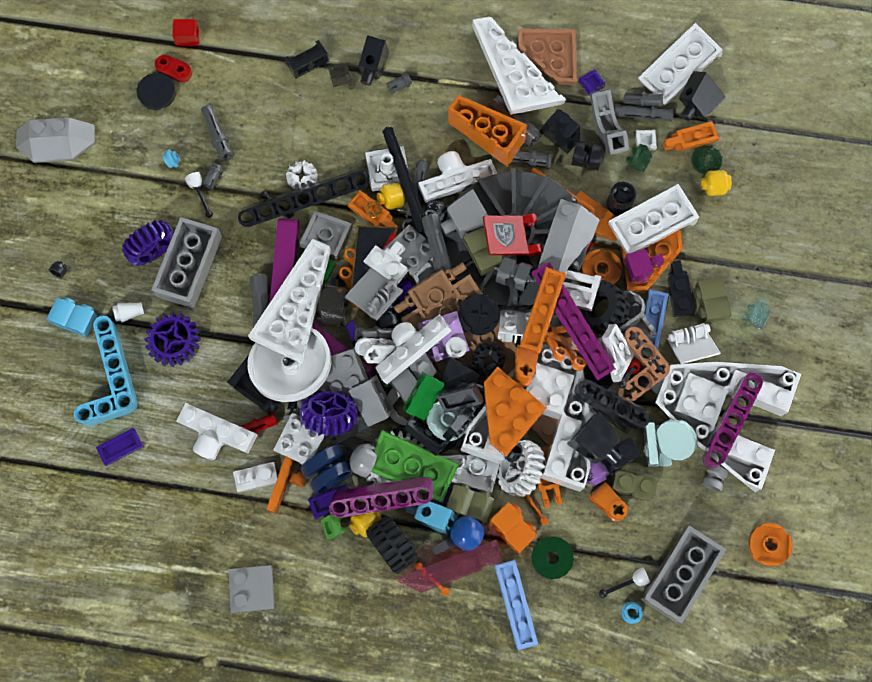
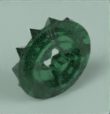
(699, 162)

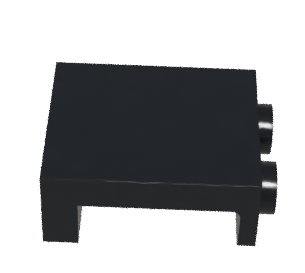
(243, 384)

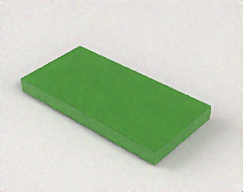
(404, 460)

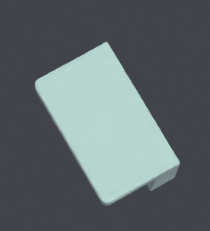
(653, 455)

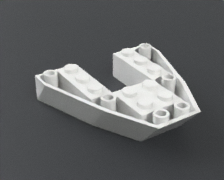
(554, 387)
(697, 394)

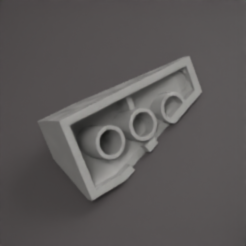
(568, 236)

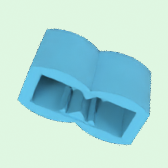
(71, 316)

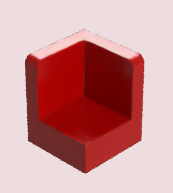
(186, 32)

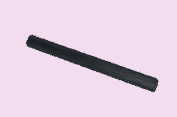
(404, 178)

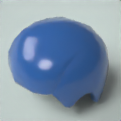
(467, 533)

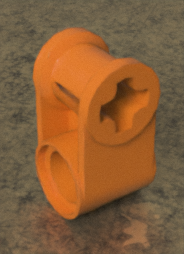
(524, 363)
(605, 499)

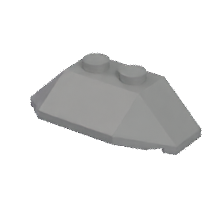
(54, 139)

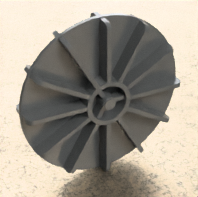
(513, 195)

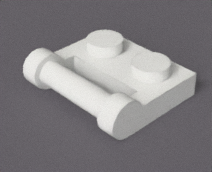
(583, 296)

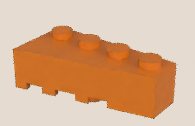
(487, 128)

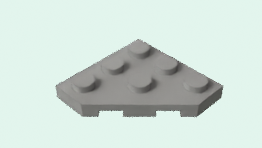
(344, 373)

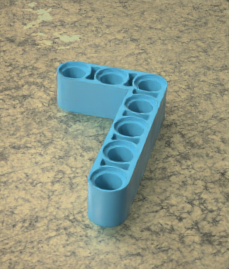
(113, 375)

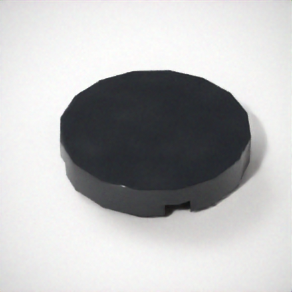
(156, 91)
(479, 314)

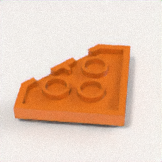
(668, 247)
(508, 411)

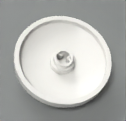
(285, 378)

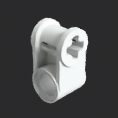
(375, 349)

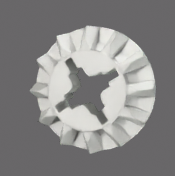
(309, 170)

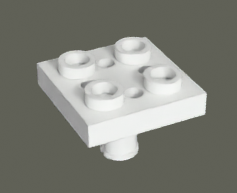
(384, 161)

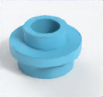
(171, 158)
(638, 612)

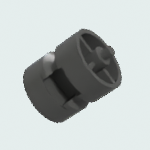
(511, 273)

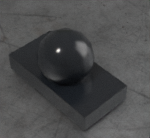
(460, 397)

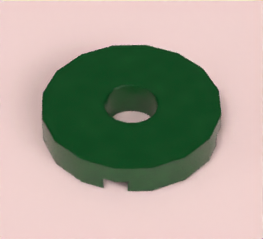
(564, 553)

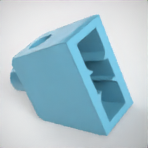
(440, 519)

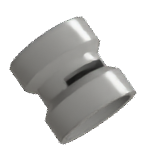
(715, 478)

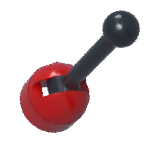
(631, 371)

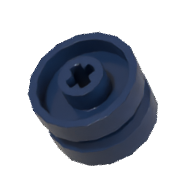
(326, 469)

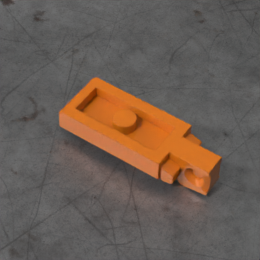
(692, 137)
(358, 205)

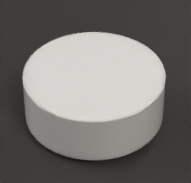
(456, 347)

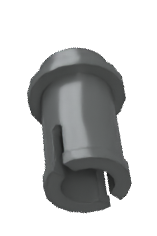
(399, 83)
(212, 175)

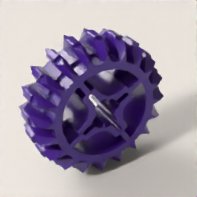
(148, 243)
(158, 333)
(328, 413)

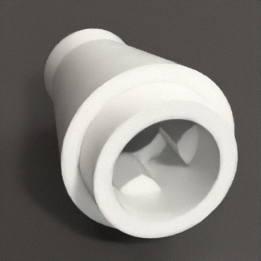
(126, 311)

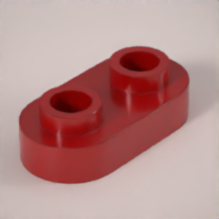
(172, 67)

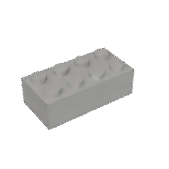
(187, 262)
(683, 574)

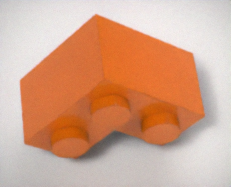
(512, 528)

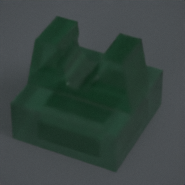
(640, 158)

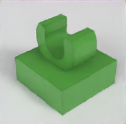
(333, 527)

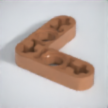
(649, 371)

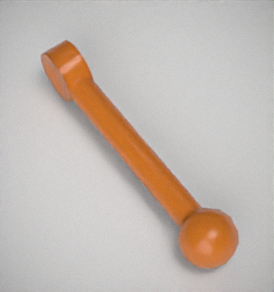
(543, 520)
(444, 590)

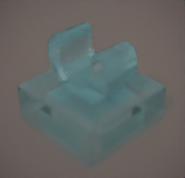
(759, 315)

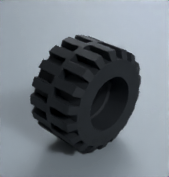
(616, 310)
(392, 544)

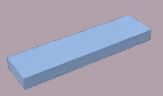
(516, 604)

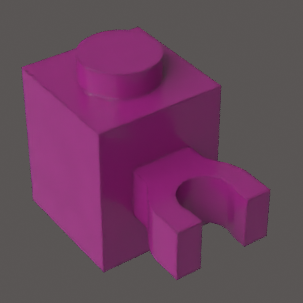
(640, 266)

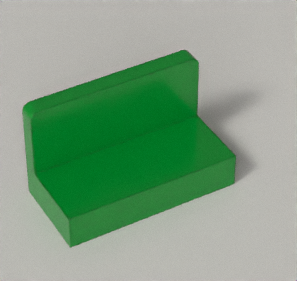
(423, 396)

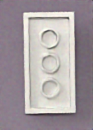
(674, 67)
(653, 220)

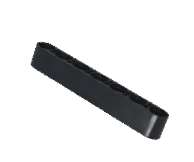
(295, 205)

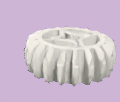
(522, 476)

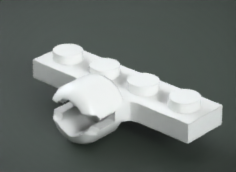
(454, 176)
(411, 346)
(214, 432)

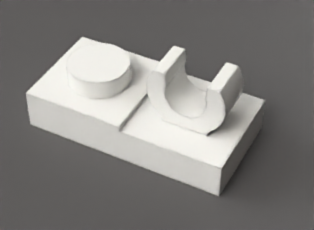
(255, 477)

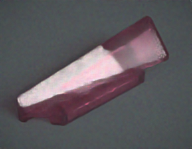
(453, 568)

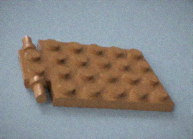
(439, 296)

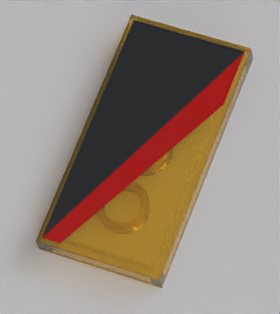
(365, 241)

